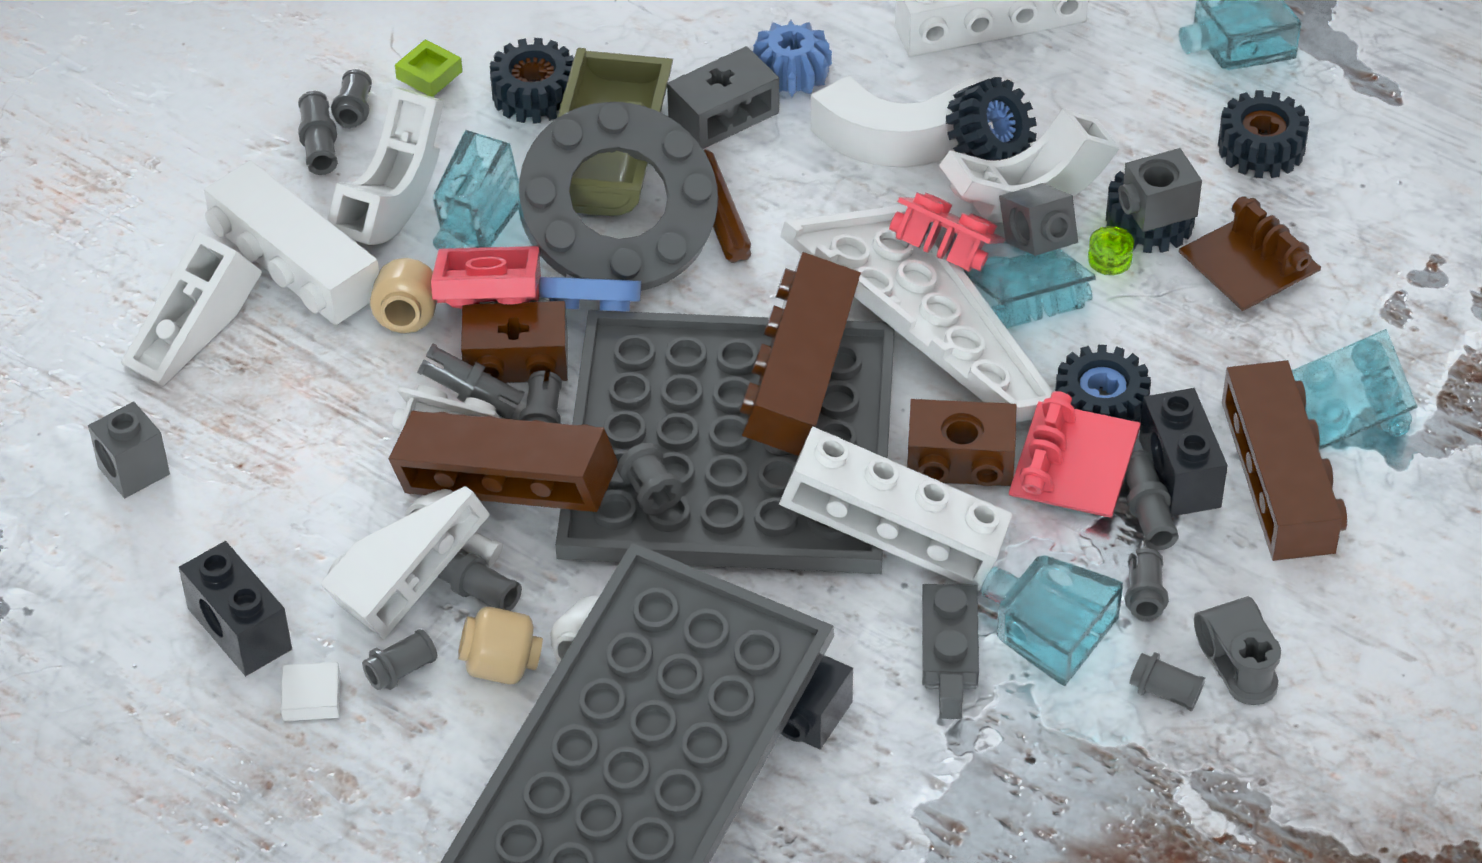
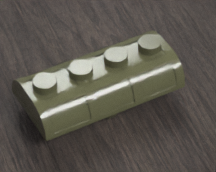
(612, 181)

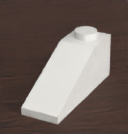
(191, 309)
(398, 563)

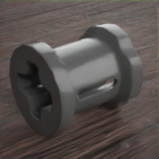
(650, 478)

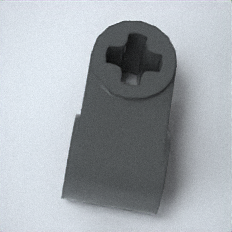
(1240, 649)

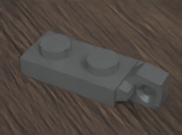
(950, 643)

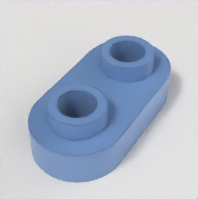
(613, 294)

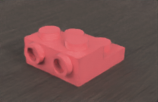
(486, 275)

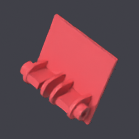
(971, 230)
(1074, 457)

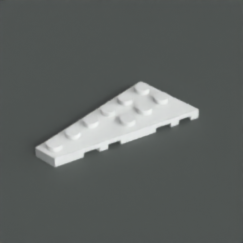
(925, 303)

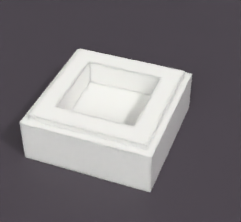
(310, 691)

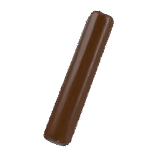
(728, 223)

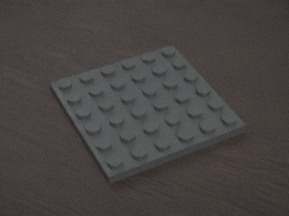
(682, 389)

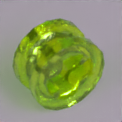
(1110, 250)

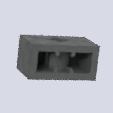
(724, 97)

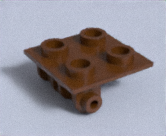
(1251, 256)

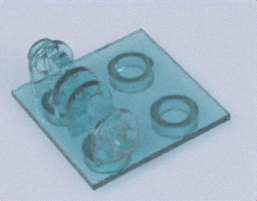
(1031, 281)
(1357, 390)

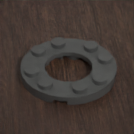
(646, 136)

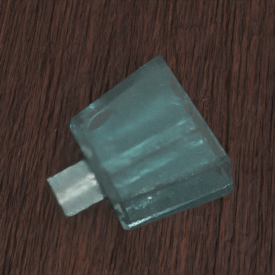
(1242, 32)
(476, 193)
(1054, 613)

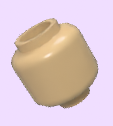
(403, 296)
(499, 645)

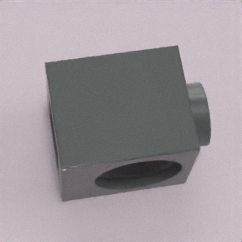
(1160, 189)
(1039, 219)
(129, 449)

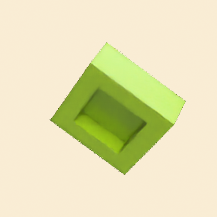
(428, 68)

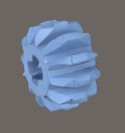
(795, 55)

